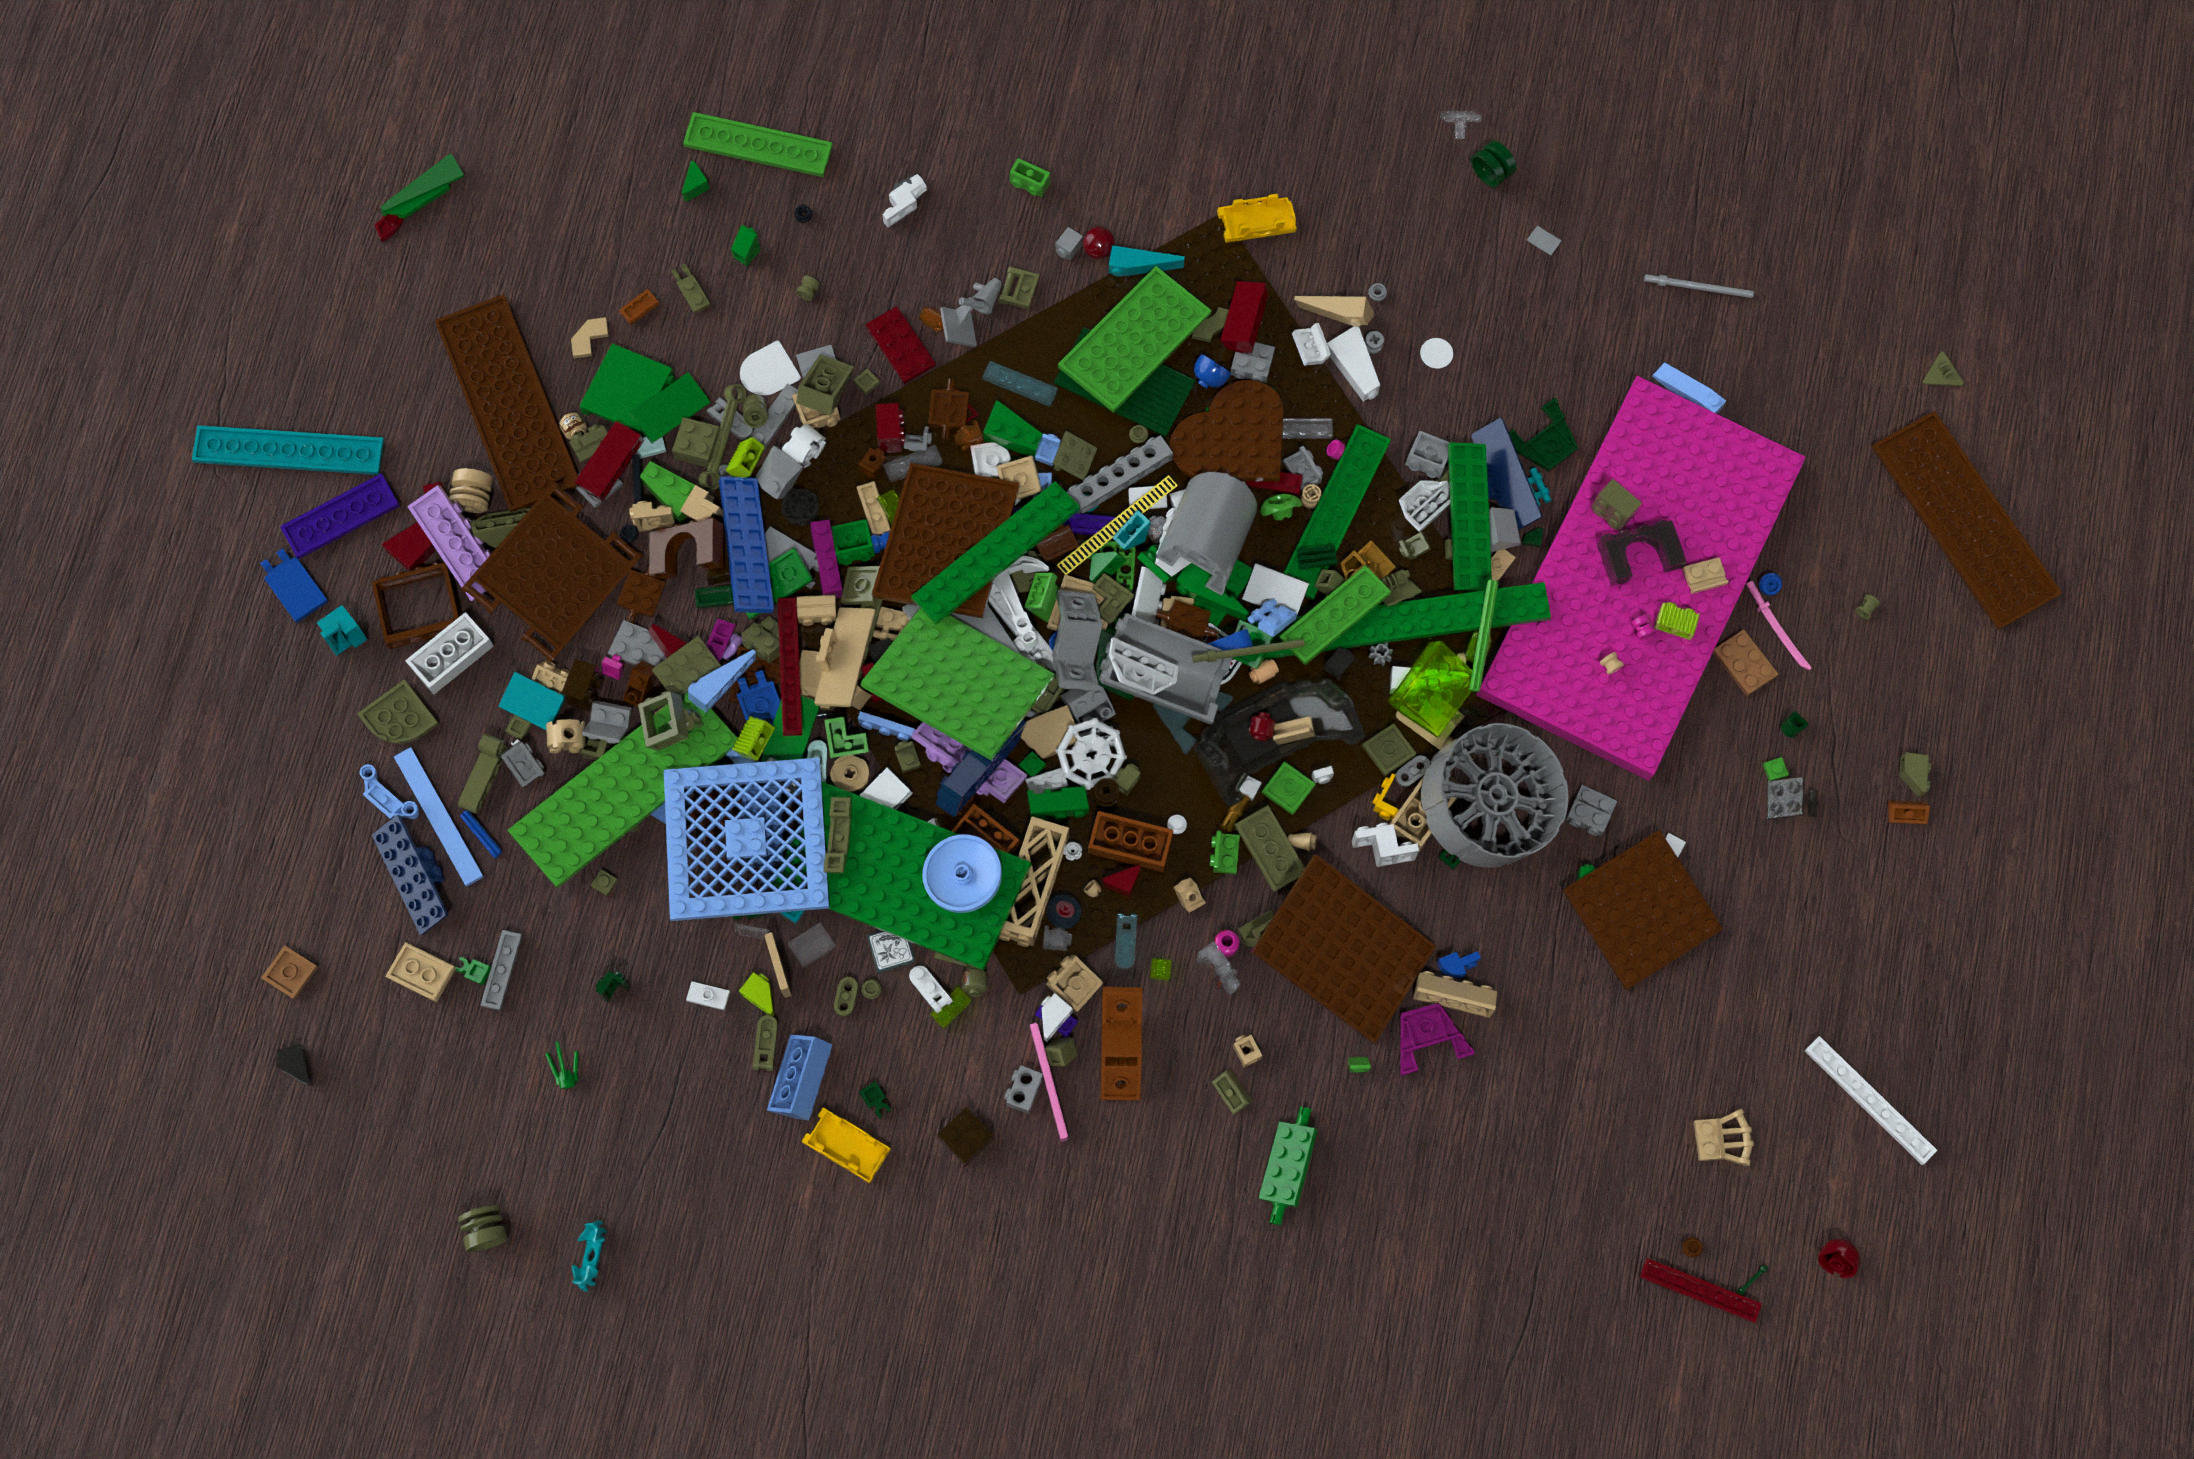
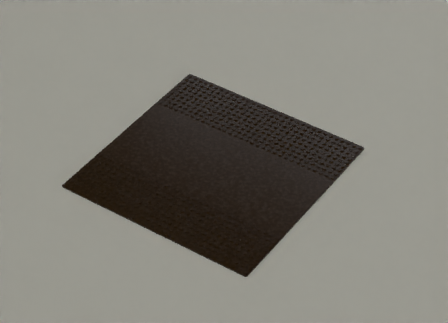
(1168, 778)

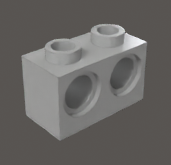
(1028, 1090)

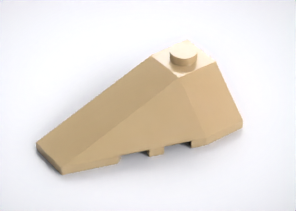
(1348, 310)

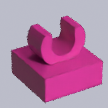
(613, 667)

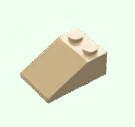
(810, 676)

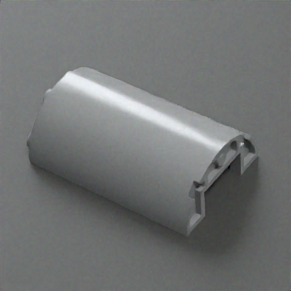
(1210, 526)
(1196, 682)

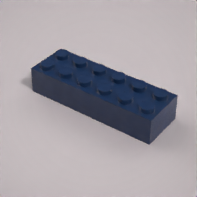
(972, 774)

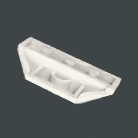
(1425, 502)
(1141, 668)

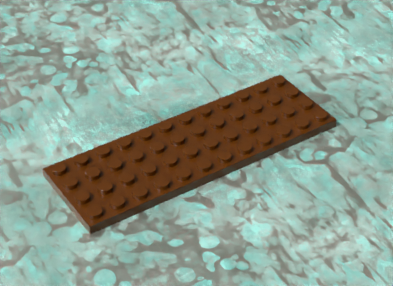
(507, 402)
(1966, 520)

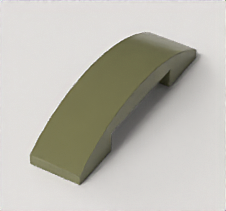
(839, 835)

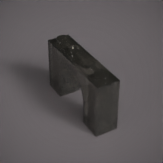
(1660, 536)

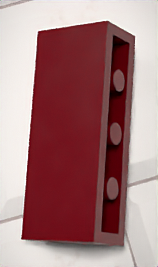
(1244, 316)
(609, 461)

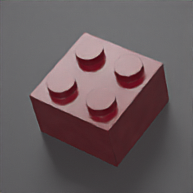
(890, 427)

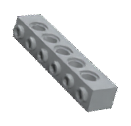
(1155, 446)

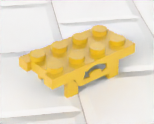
(1257, 220)
(847, 1145)

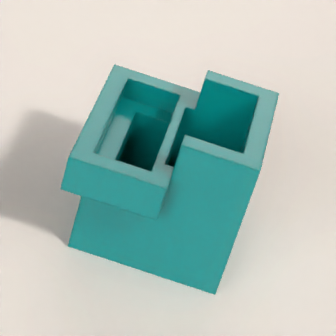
(341, 631)

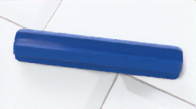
(481, 834)

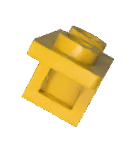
(1385, 810)

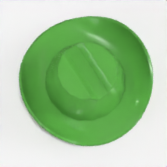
(1280, 506)

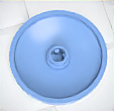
(962, 873)

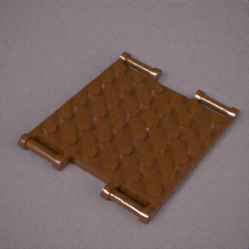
(552, 571)

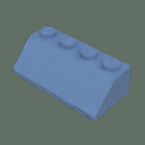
(799, 1077)

